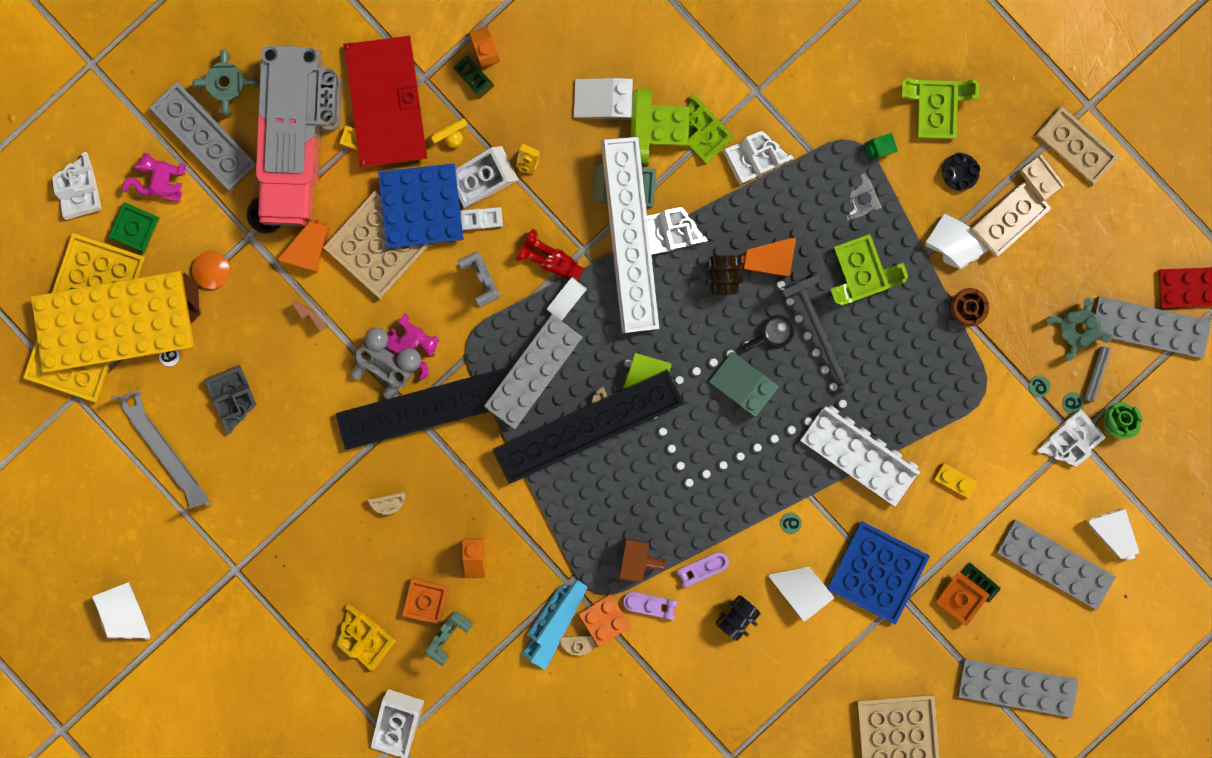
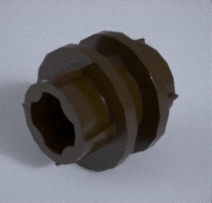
(723, 275)

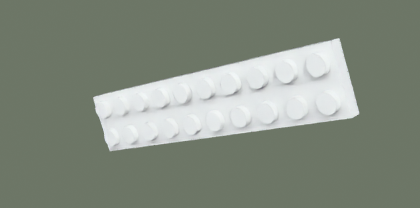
(630, 234)

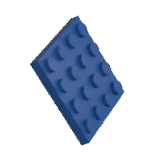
(420, 205)
(878, 572)

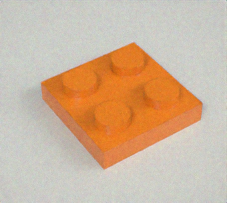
(962, 598)
(425, 601)
(604, 620)

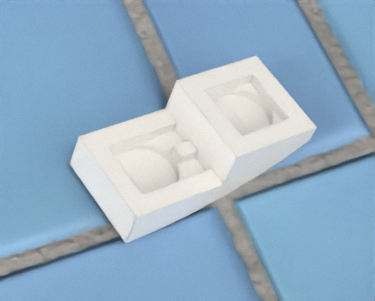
(481, 218)
(566, 299)

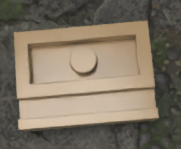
(1041, 178)

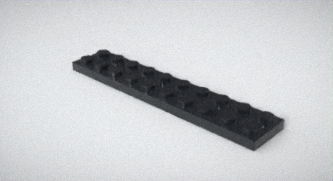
(418, 410)
(588, 426)

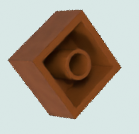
(637, 560)

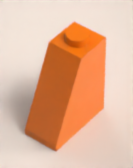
(484, 46)
(307, 247)
(770, 258)
(474, 557)

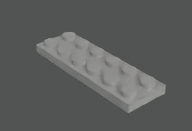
(203, 136)
(1153, 327)
(532, 371)
(1056, 564)
(1018, 688)

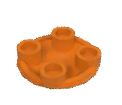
(211, 270)

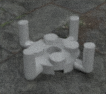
(484, 276)

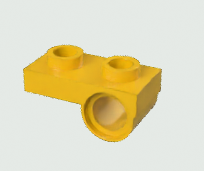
(527, 159)

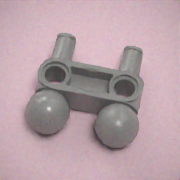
(384, 362)

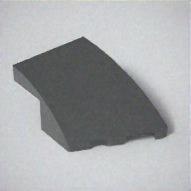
(231, 396)

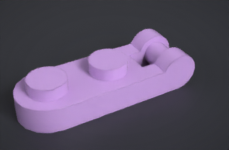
(703, 568)
(650, 604)

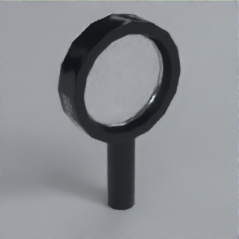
(775, 331)

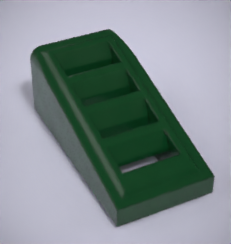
(484, 80)
(995, 589)

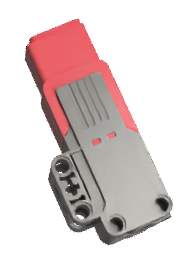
(292, 114)

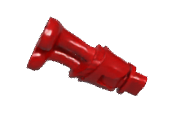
(557, 262)

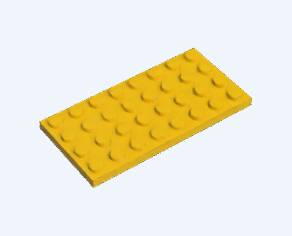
(85, 265)
(112, 322)

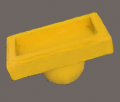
(451, 133)

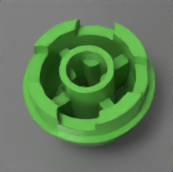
(1122, 421)

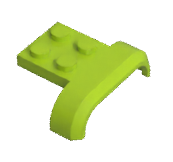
(938, 104)
(657, 123)
(864, 271)

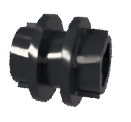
(738, 618)

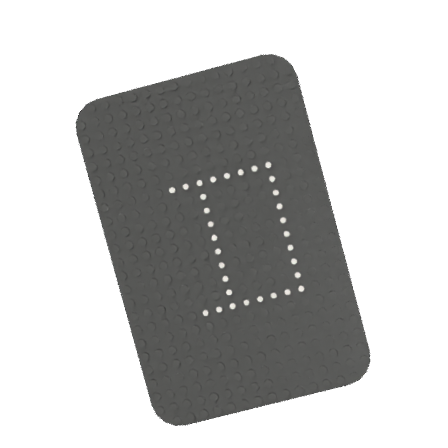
(710, 462)

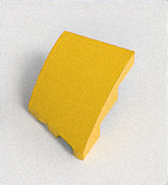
(364, 638)

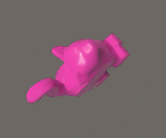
(160, 179)
(412, 339)

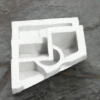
(755, 157)
(77, 188)
(672, 231)
(955, 242)
(1073, 439)
(802, 590)
(121, 613)

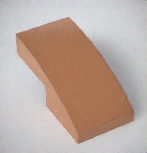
(305, 312)

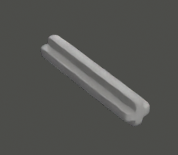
(1097, 373)

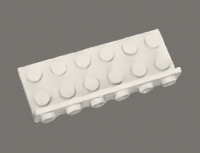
(860, 455)

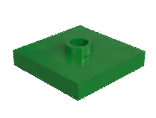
(134, 227)

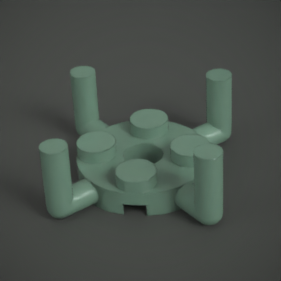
(229, 92)
(1069, 332)
(433, 650)

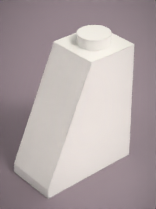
(1115, 533)

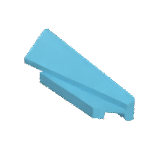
(553, 623)

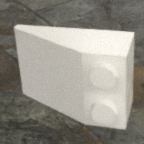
(603, 98)
(484, 176)
(397, 723)

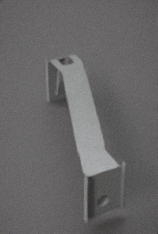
(163, 450)

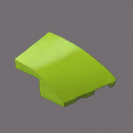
(706, 132)
(644, 367)

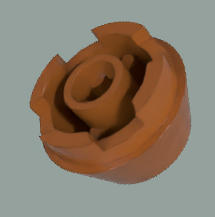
(970, 307)

